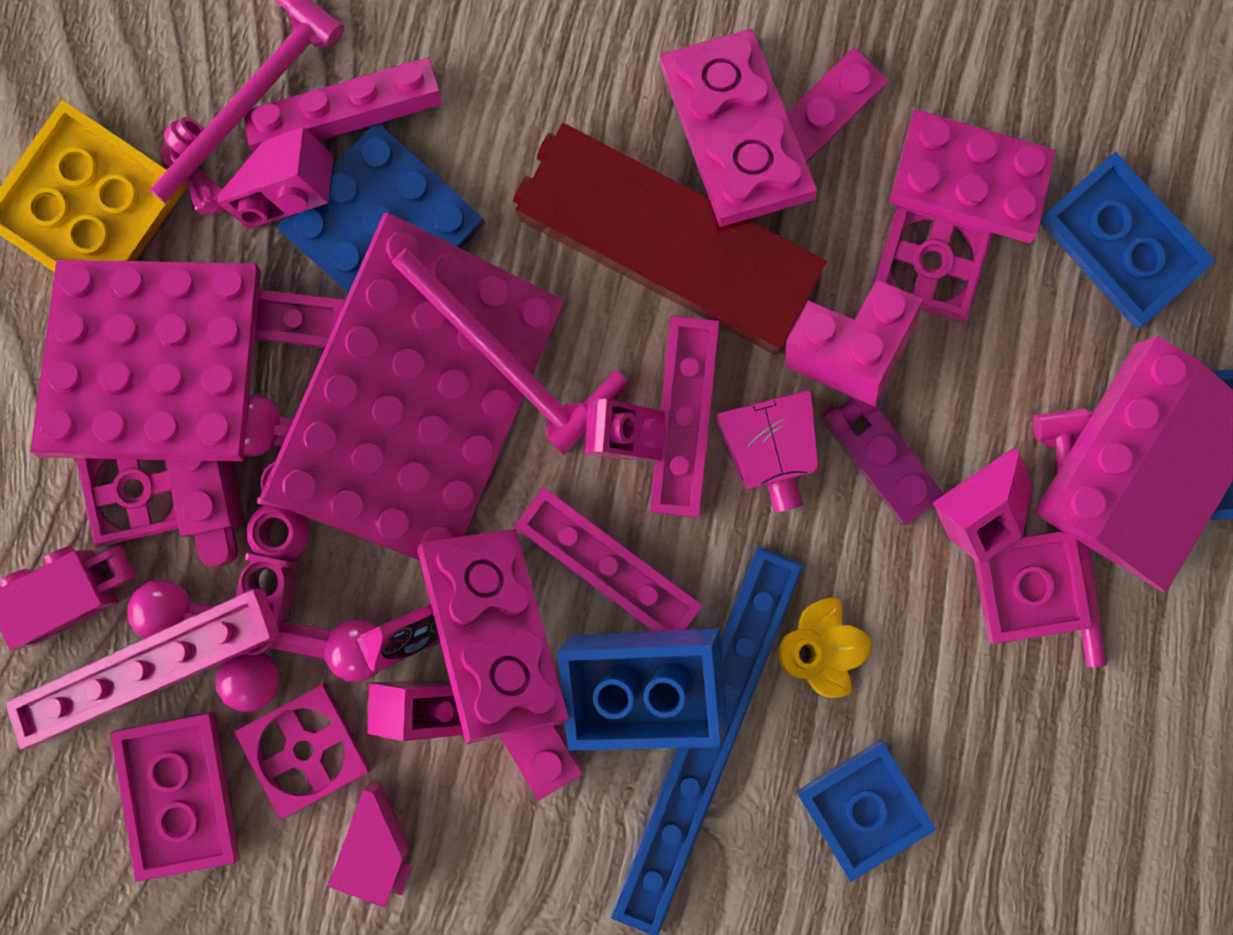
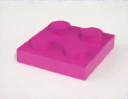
(1033, 589)

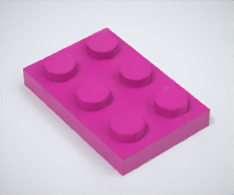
(972, 176)
(174, 796)

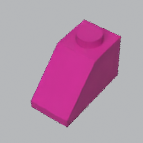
(413, 710)
(373, 851)

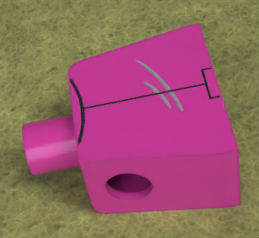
(772, 445)

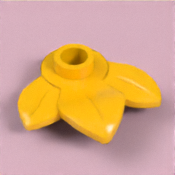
(832, 648)

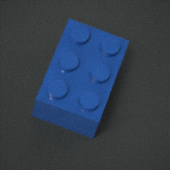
(644, 690)

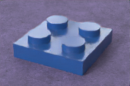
(866, 810)

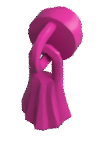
(201, 187)

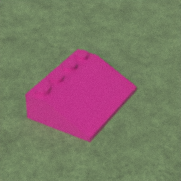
(1148, 464)

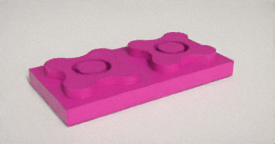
(737, 128)
(491, 635)

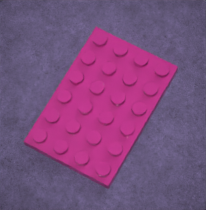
(403, 403)

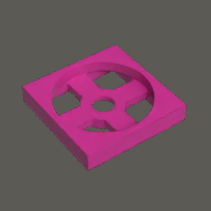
(953, 266)
(102, 530)
(354, 761)

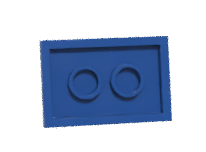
(1126, 240)

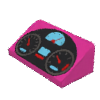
(399, 638)

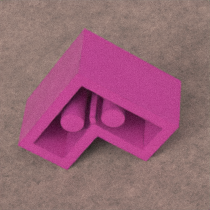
(855, 353)

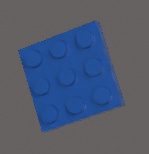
(366, 182)

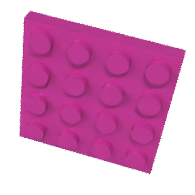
(147, 361)

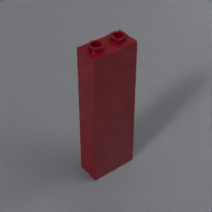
(667, 238)

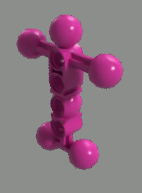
(253, 677)

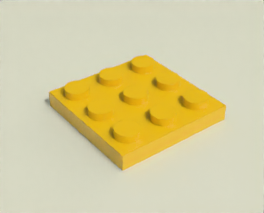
(81, 194)

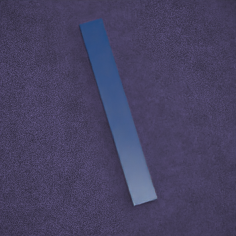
(697, 771)

